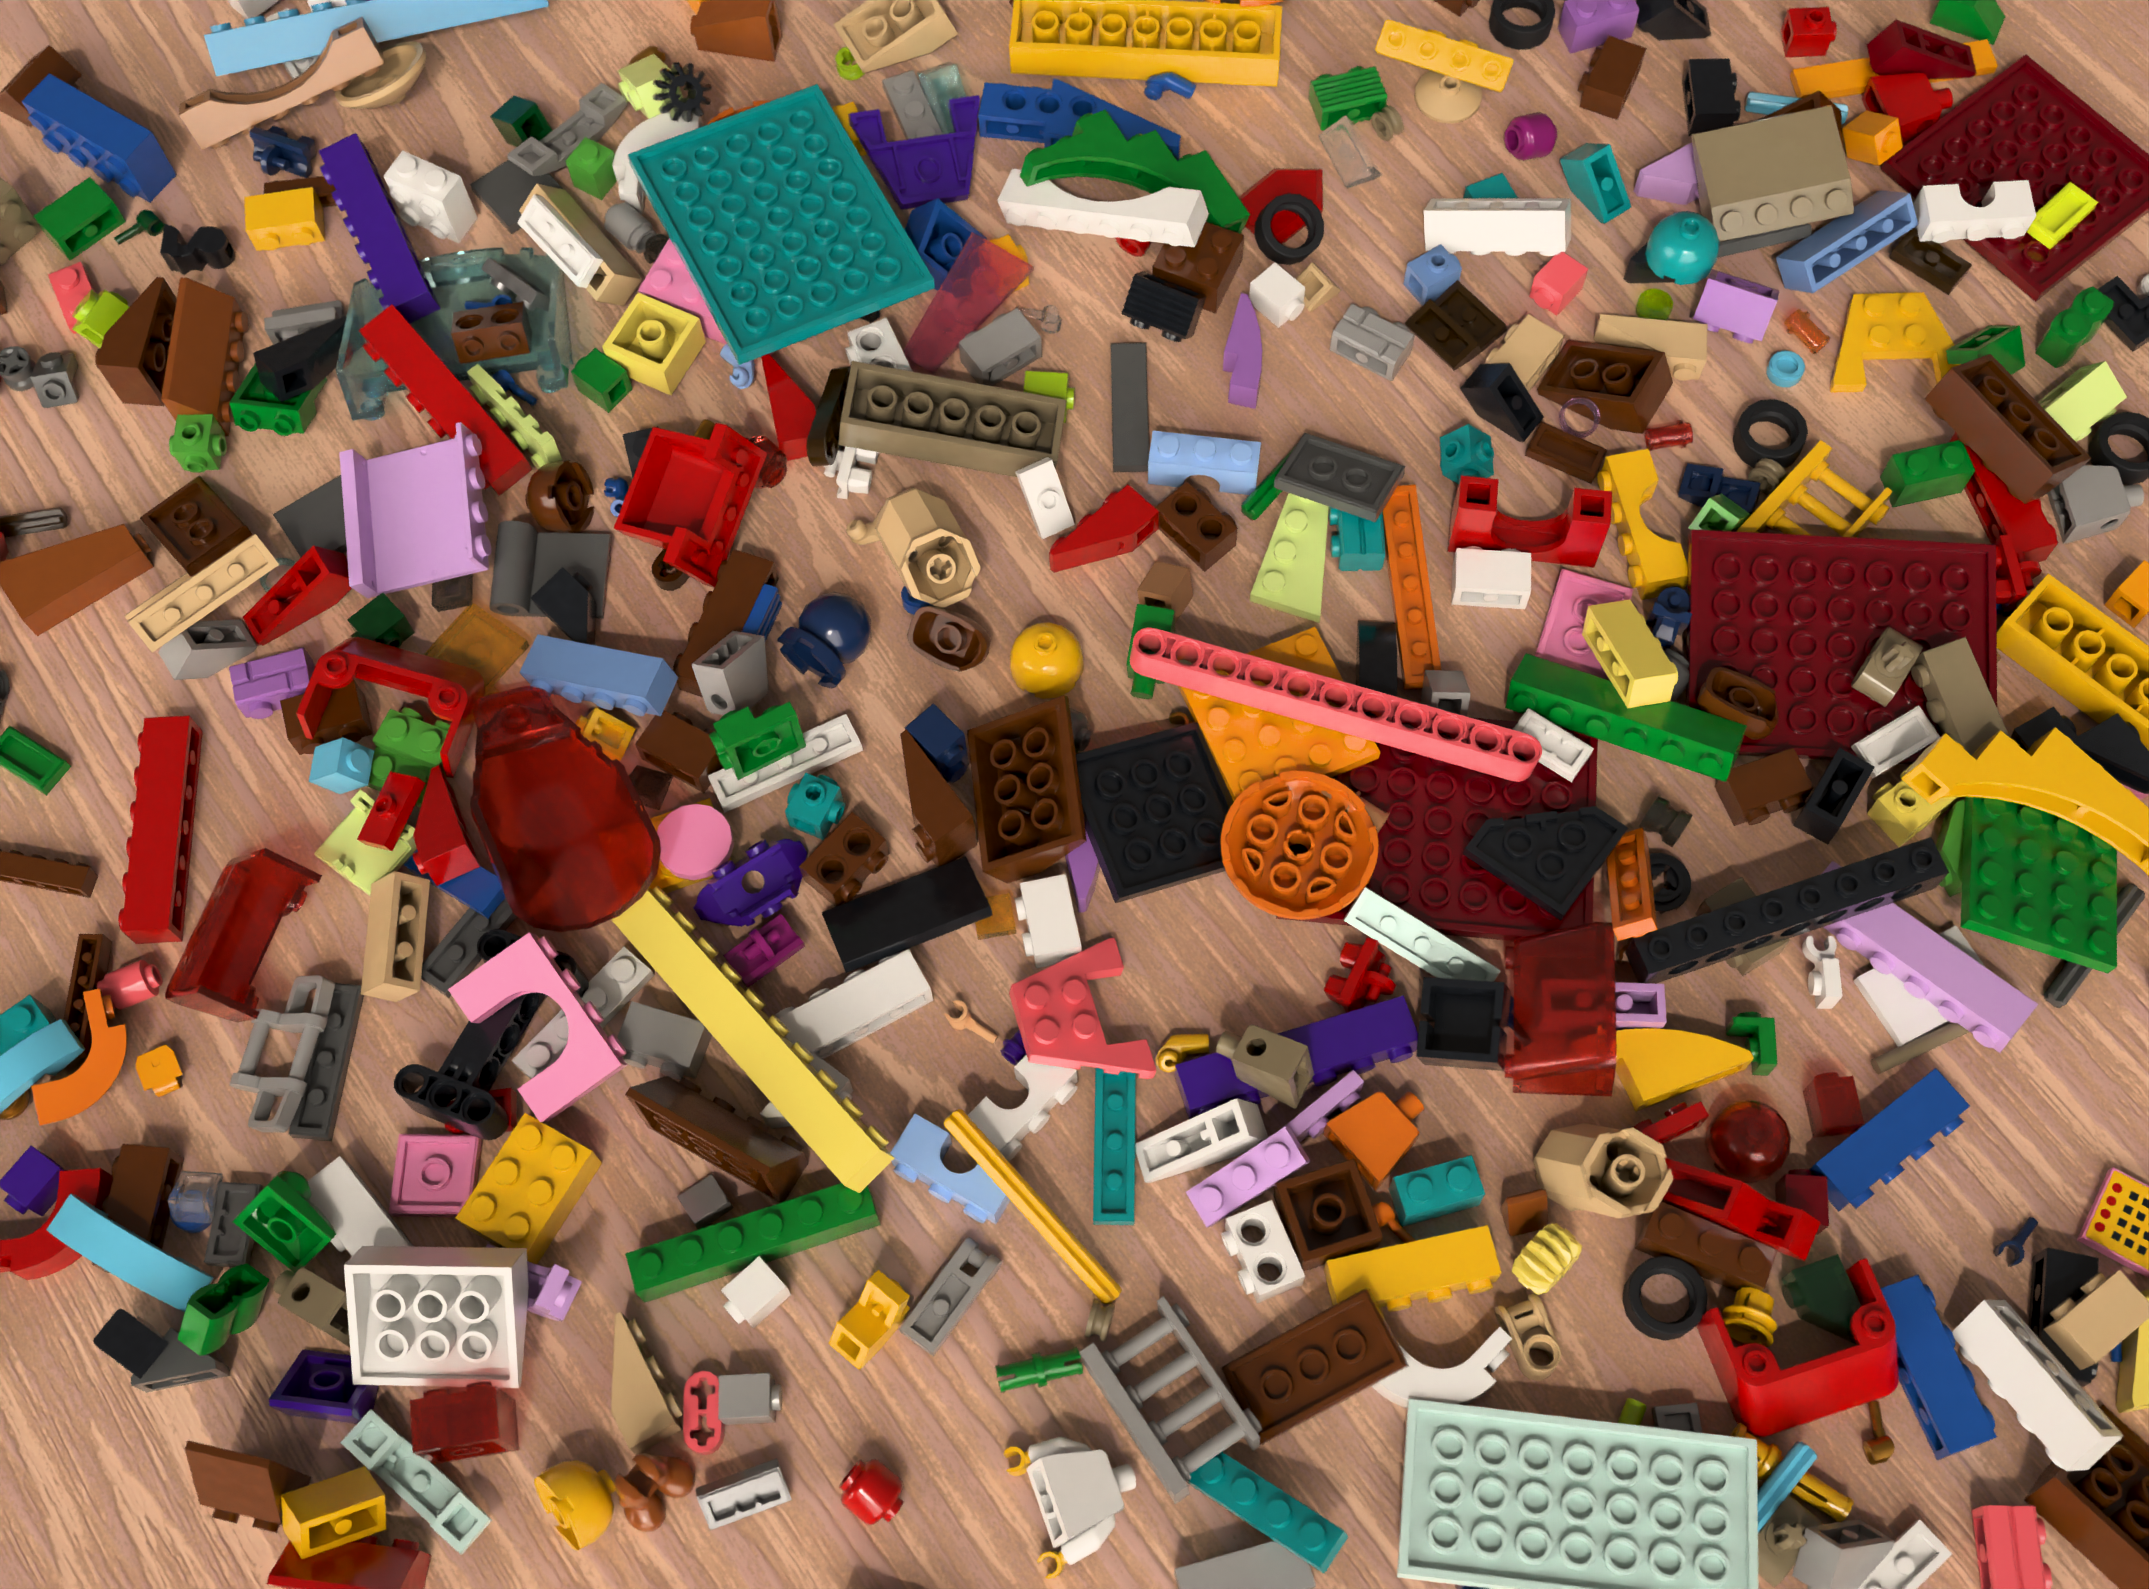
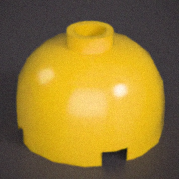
(1046, 660)
(578, 1500)

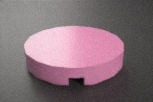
(694, 841)

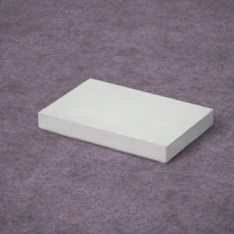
(1896, 1008)

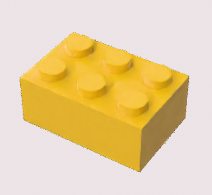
(529, 1188)

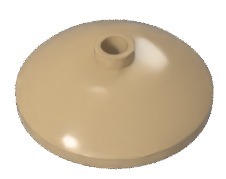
(388, 86)

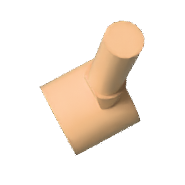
(968, 1022)

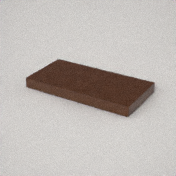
(1315, 1365)

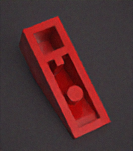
(790, 408)
(300, 594)
(441, 833)

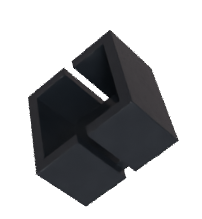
(1466, 1023)

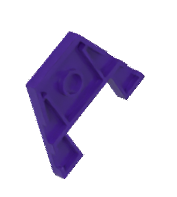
(923, 166)

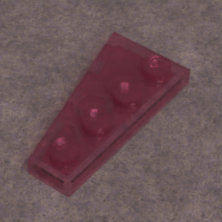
(967, 297)

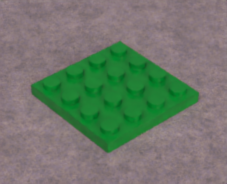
(2039, 883)

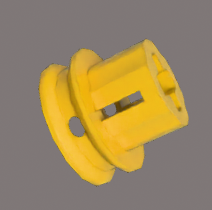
(1750, 1317)

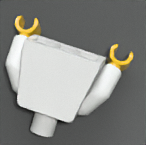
(1075, 1495)

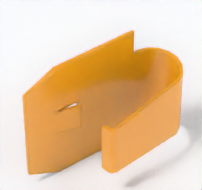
(159, 1070)

